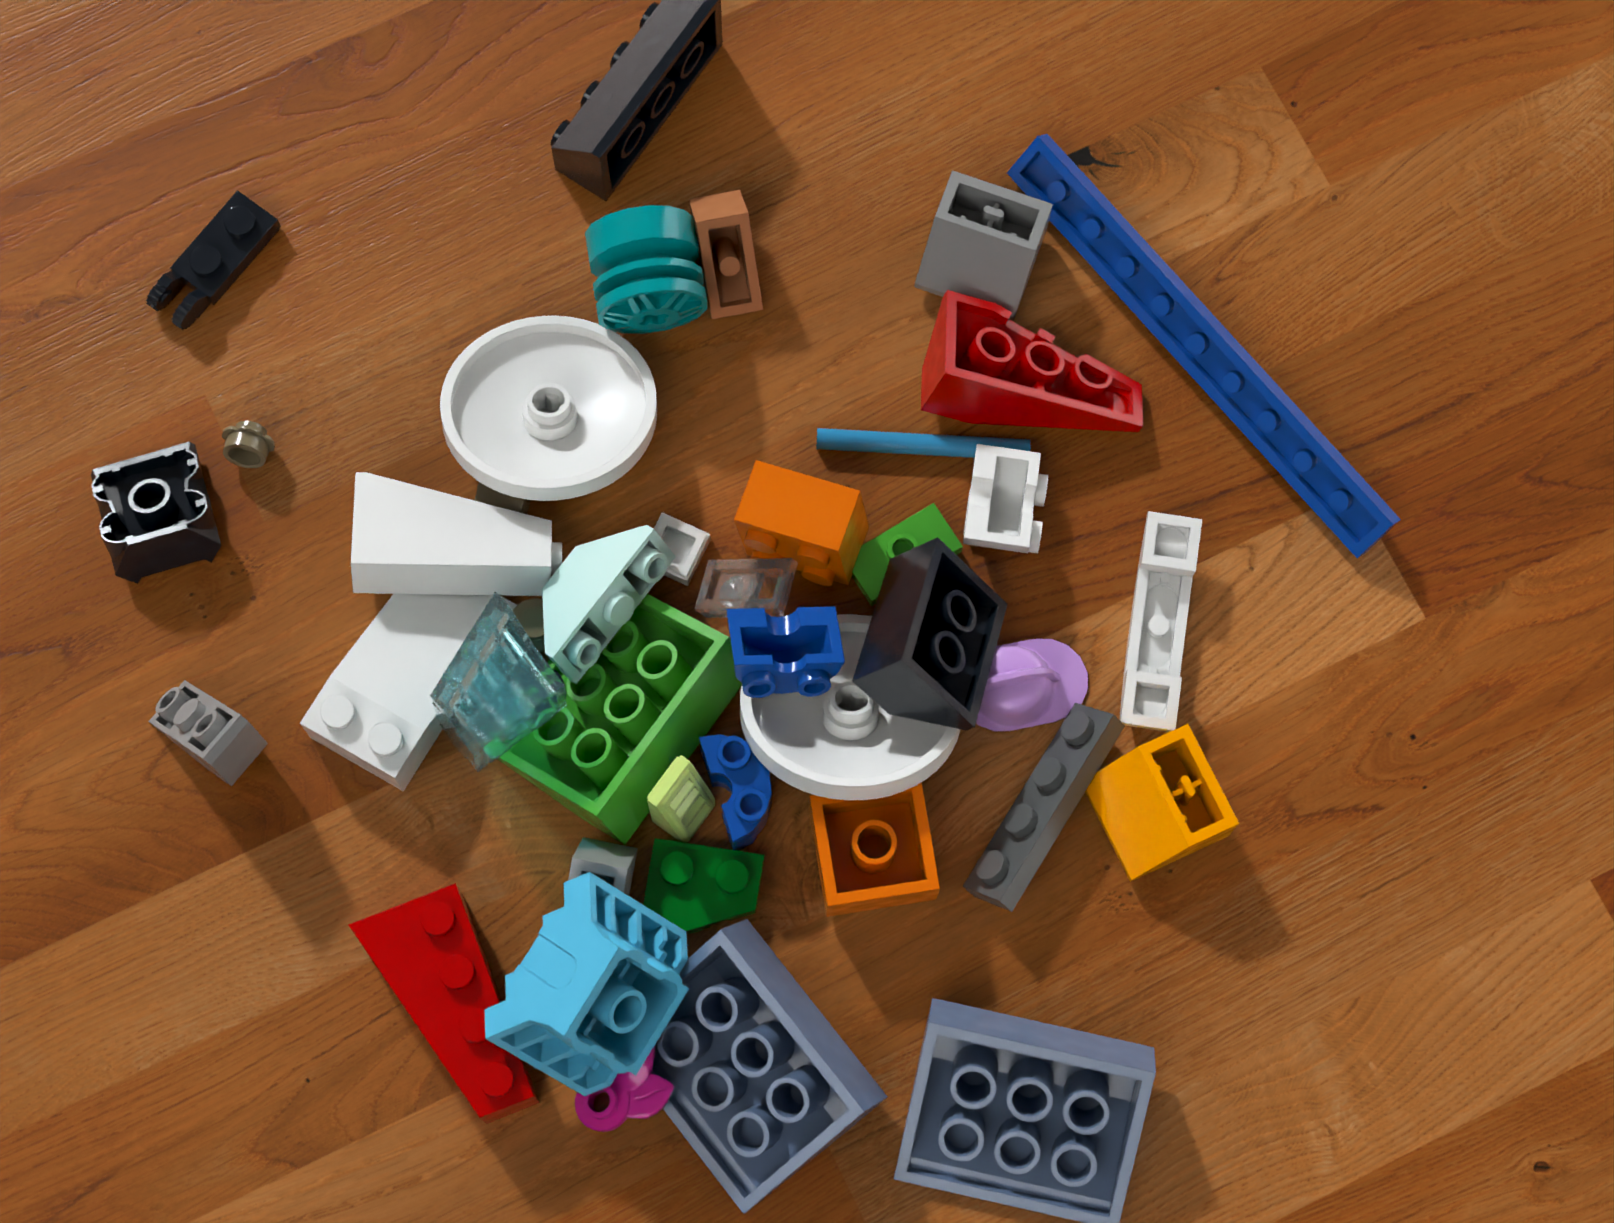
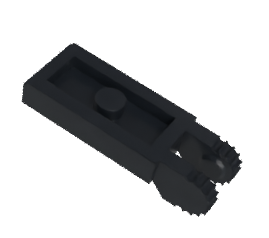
(215, 259)

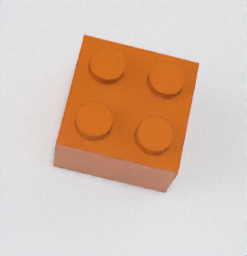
(802, 520)
(874, 852)

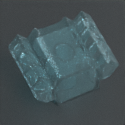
(496, 688)

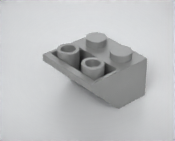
(983, 242)

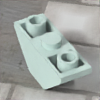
(597, 595)

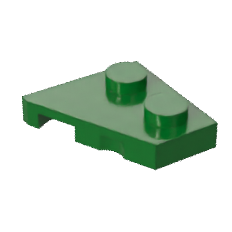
(701, 884)

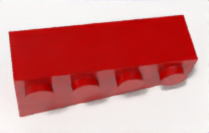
(445, 984)

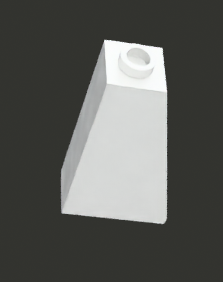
(445, 544)

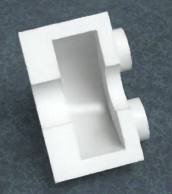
(1003, 499)

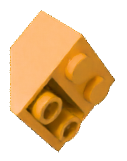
(1160, 803)

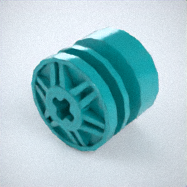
(646, 269)

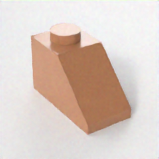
(726, 254)

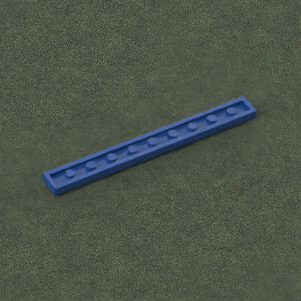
(1204, 347)

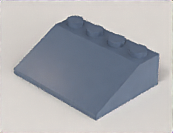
(756, 1068)
(1025, 1113)

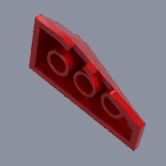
(1003, 374)

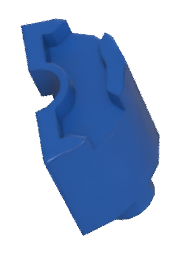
(785, 651)
(739, 771)

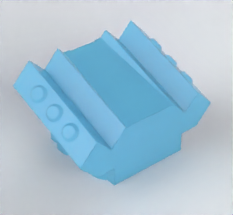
(592, 988)

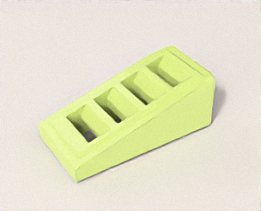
(680, 800)

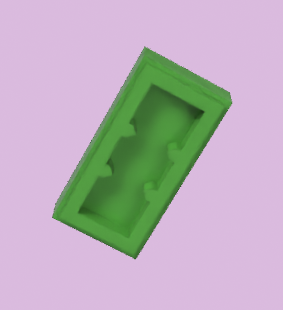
(908, 534)

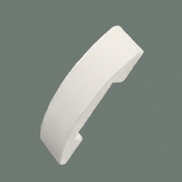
(1159, 621)

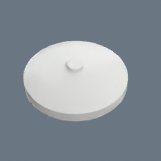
(548, 408)
(842, 739)

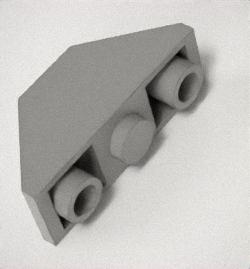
(208, 731)

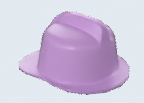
(1032, 685)

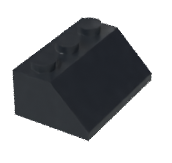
(931, 638)

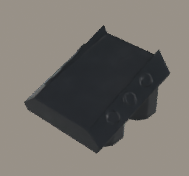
(155, 512)

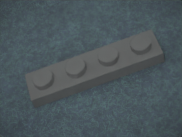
(1043, 806)

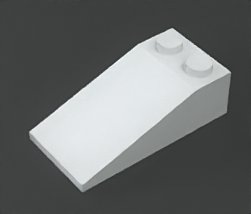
(379, 695)

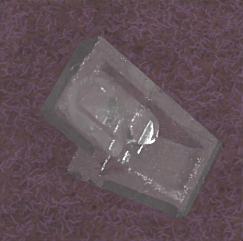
(746, 585)

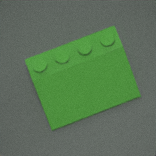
(630, 717)

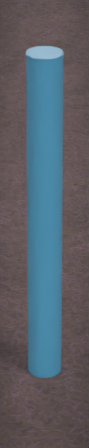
(910, 442)

